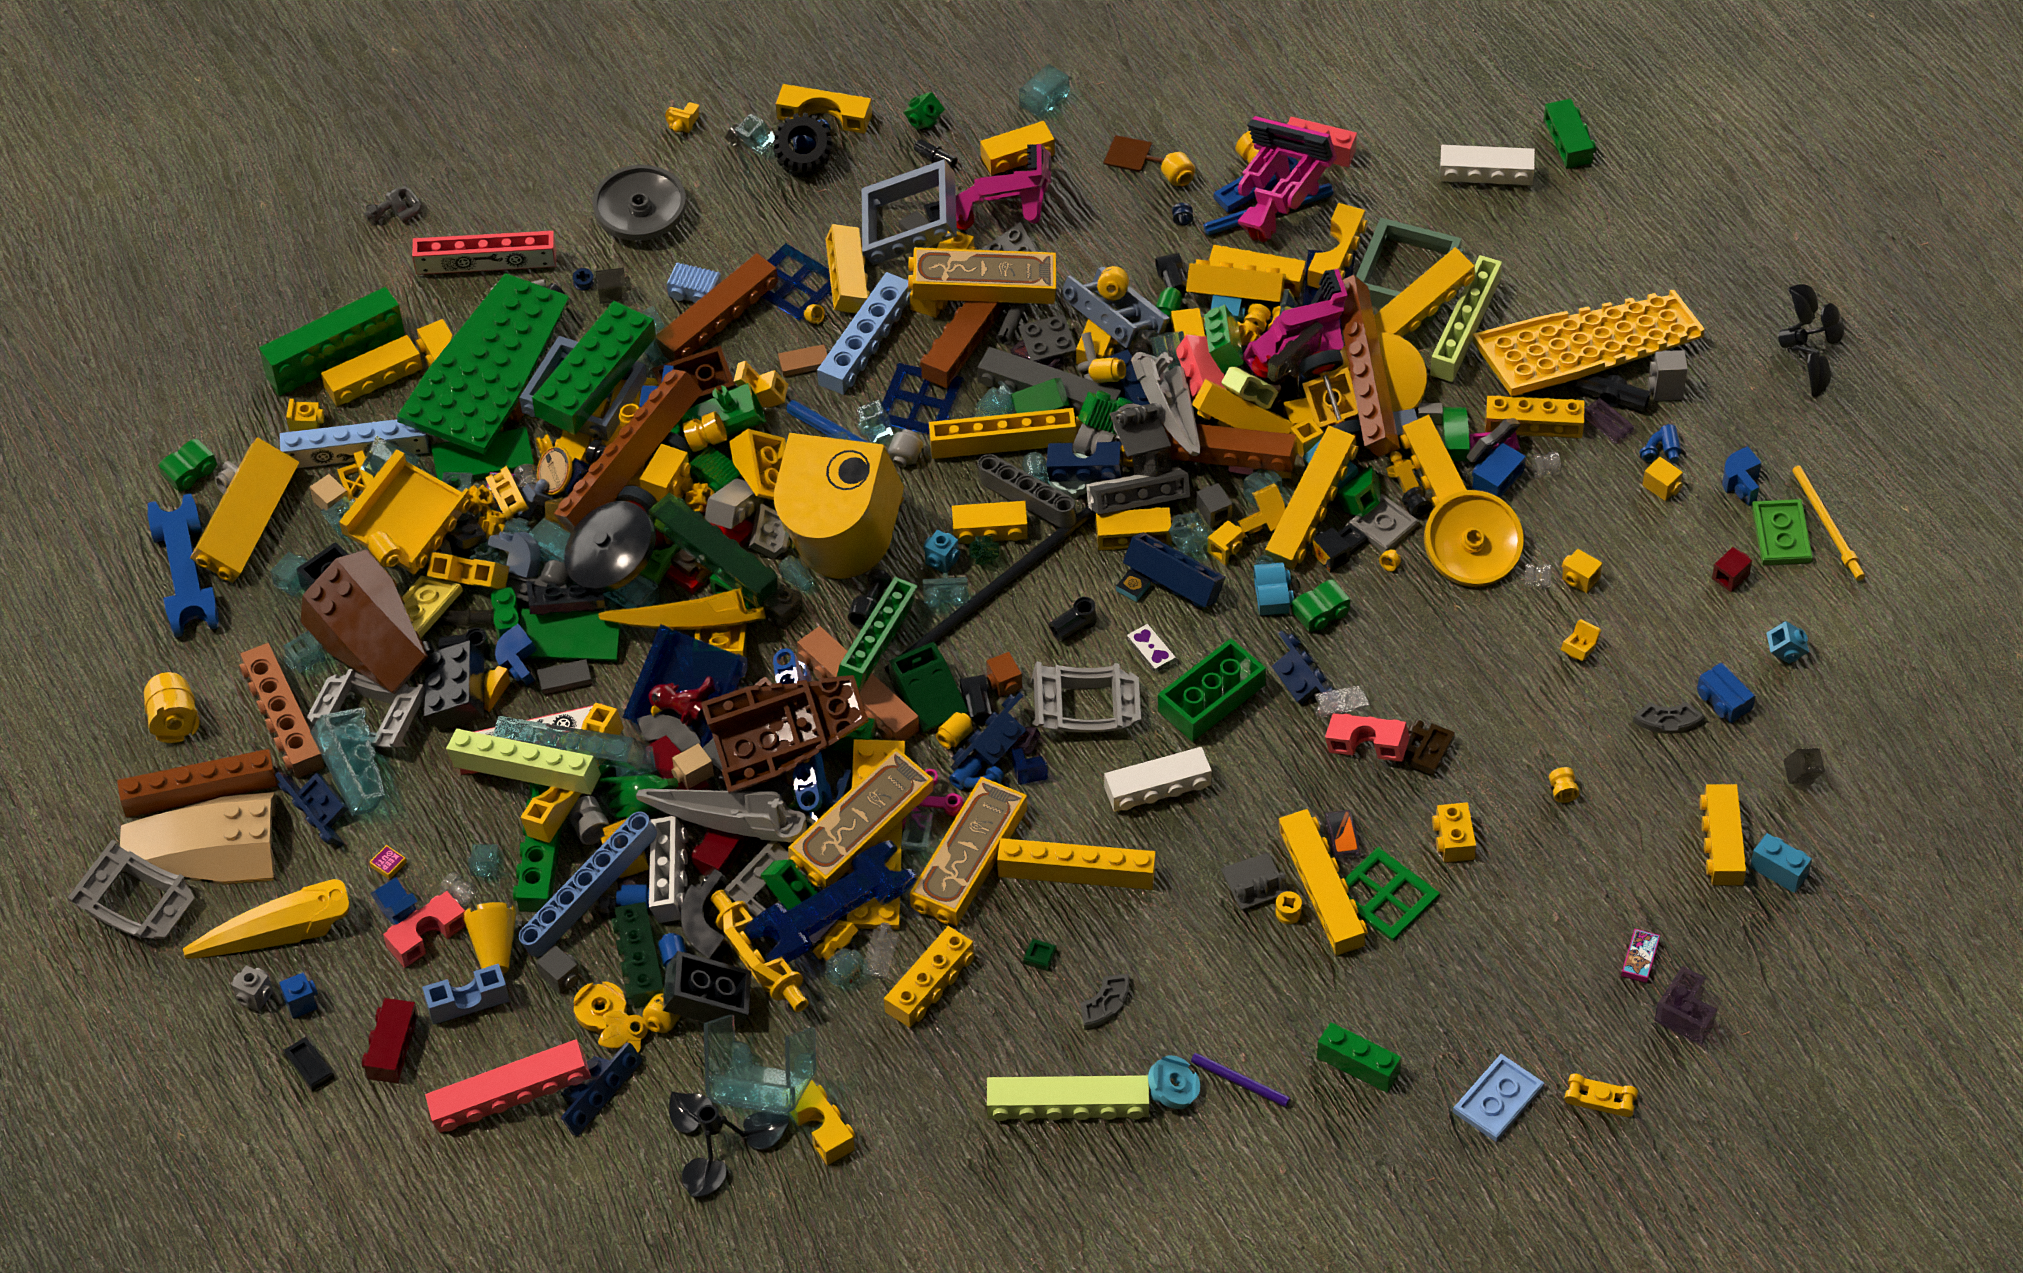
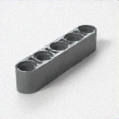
(1021, 486)

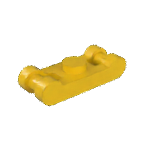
(506, 492)
(1601, 1096)

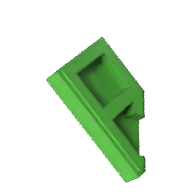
(659, 563)

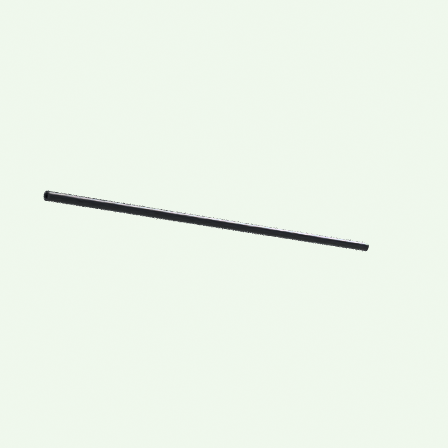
(1011, 574)

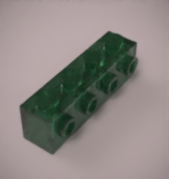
(639, 953)

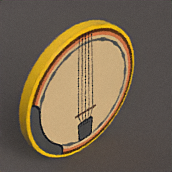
(556, 469)

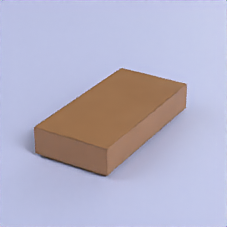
(802, 360)

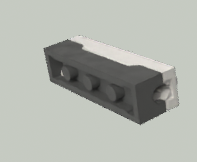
(1137, 491)

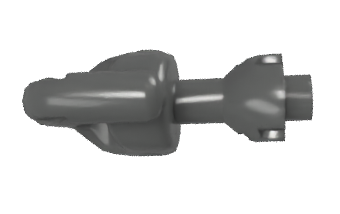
(395, 203)

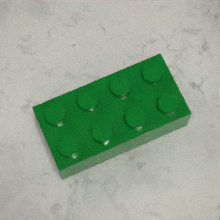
(1211, 689)

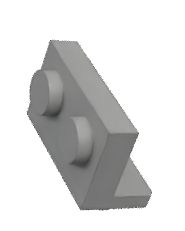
(768, 533)

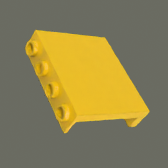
(409, 508)

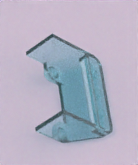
(738, 1083)

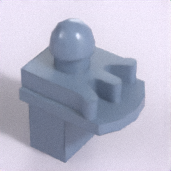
(534, 496)

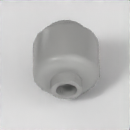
(905, 448)

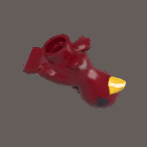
(684, 703)

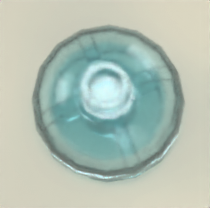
(996, 402)

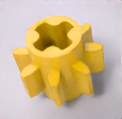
(1248, 332)
(698, 497)
(481, 499)
(492, 523)

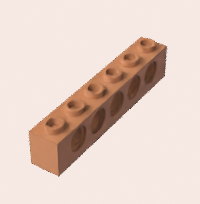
(281, 710)

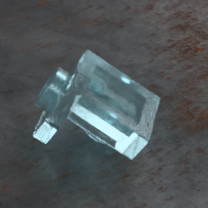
(483, 860)

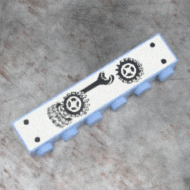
(339, 443)

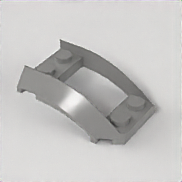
(1048, 696)
(396, 722)
(104, 873)
(749, 882)

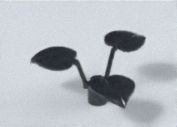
(1794, 336)
(691, 1110)

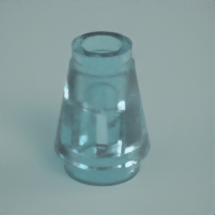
(794, 572)

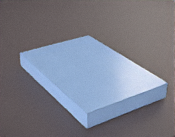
(1498, 1097)

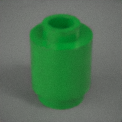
(1169, 301)

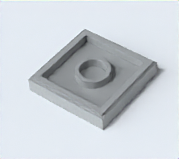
(1385, 524)

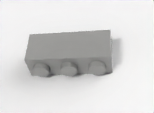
(732, 504)

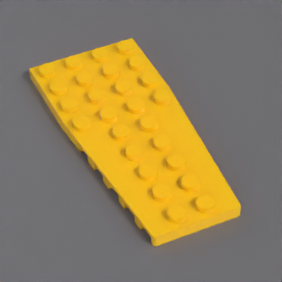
(1570, 347)

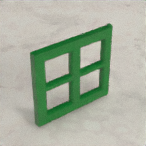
(1385, 893)

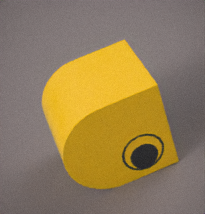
(838, 502)

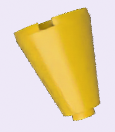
(492, 933)

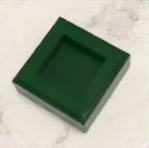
(1040, 954)

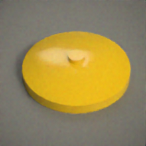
(1403, 370)
(1473, 538)

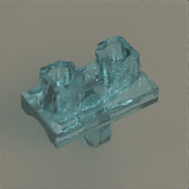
(945, 590)

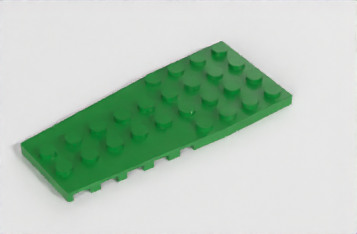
(485, 365)

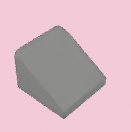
(1434, 410)

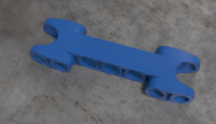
(189, 599)
(808, 777)

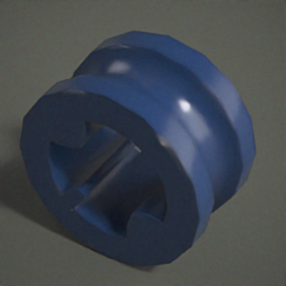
(1182, 214)
(583, 272)

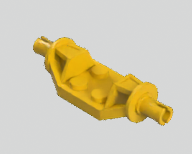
(767, 974)

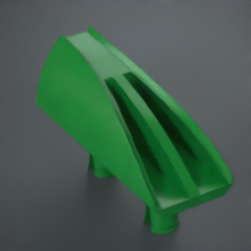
(737, 408)

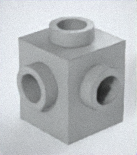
(252, 987)

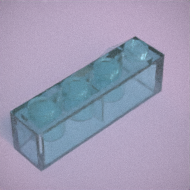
(350, 758)

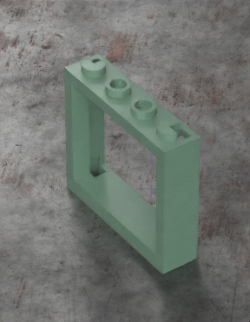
(1406, 234)

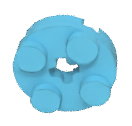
(1164, 1091)

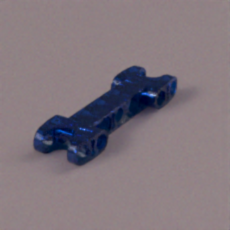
(869, 880)

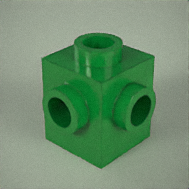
(923, 111)

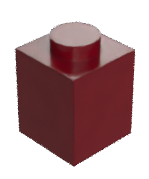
(1732, 569)

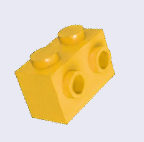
(1455, 832)

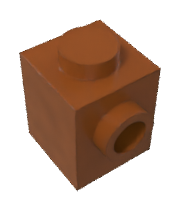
(1003, 674)

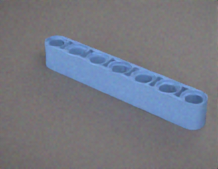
(584, 895)

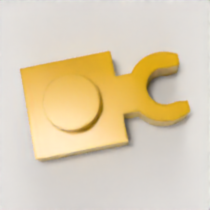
(837, 937)

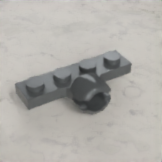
(553, 572)

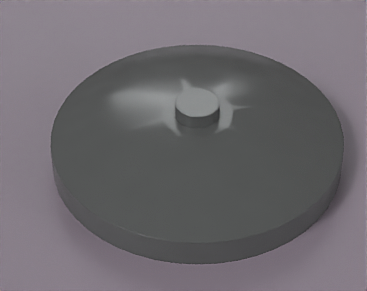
(639, 202)

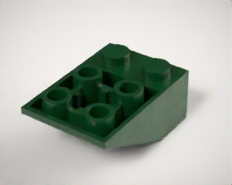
(927, 686)

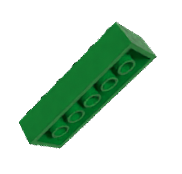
(332, 340)
(594, 367)

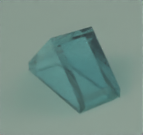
(917, 832)

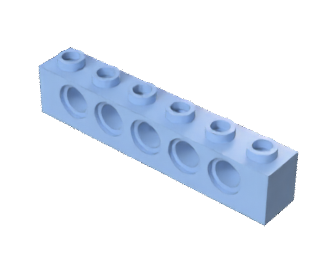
(864, 334)

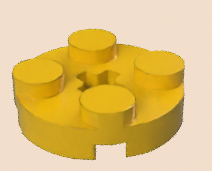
(592, 994)

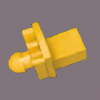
(682, 120)
(1403, 471)

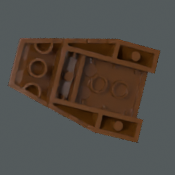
(363, 620)
(780, 726)

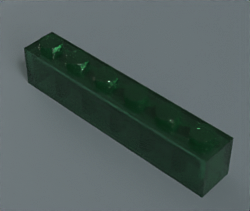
(713, 549)

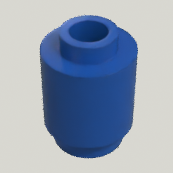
(632, 894)
(669, 946)

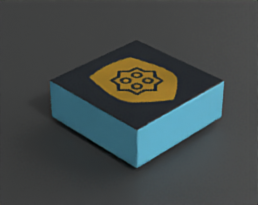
(1133, 585)

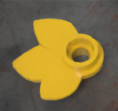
(619, 1030)

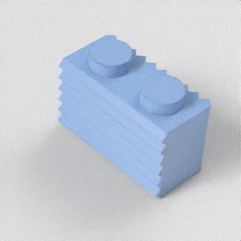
(691, 282)

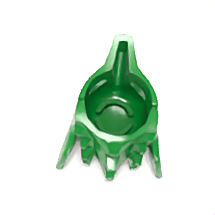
(626, 791)

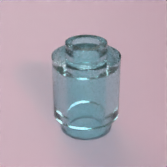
(1036, 466)

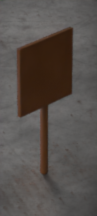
(1129, 153)

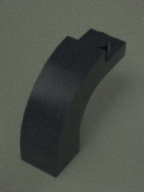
(695, 916)

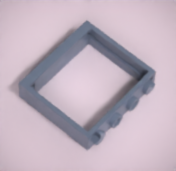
(900, 187)
(593, 426)

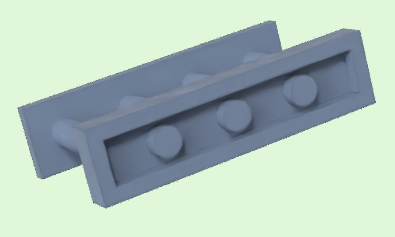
(1113, 322)

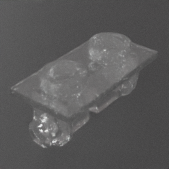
(1340, 701)
(880, 951)

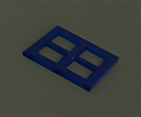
(795, 281)
(918, 399)

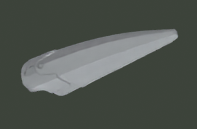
(1172, 393)
(739, 813)

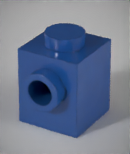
(299, 994)

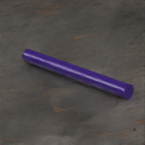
(1240, 1079)

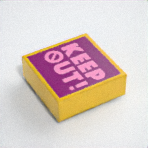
(388, 862)

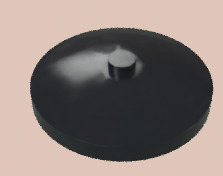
(610, 547)

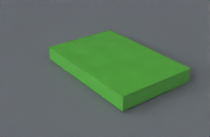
(1782, 532)

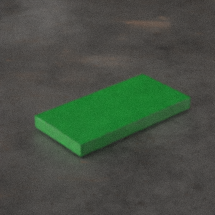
(508, 449)
(571, 636)

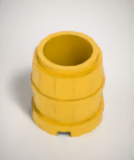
(170, 708)

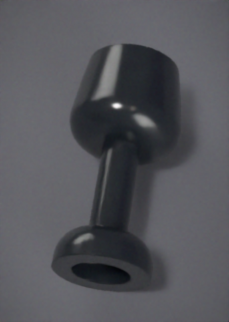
(863, 605)

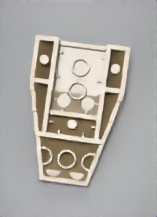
(209, 840)

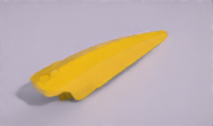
(701, 613)
(277, 922)

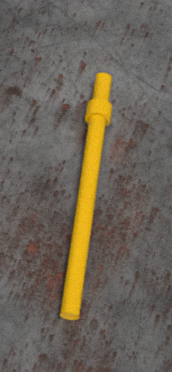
(1848, 556)

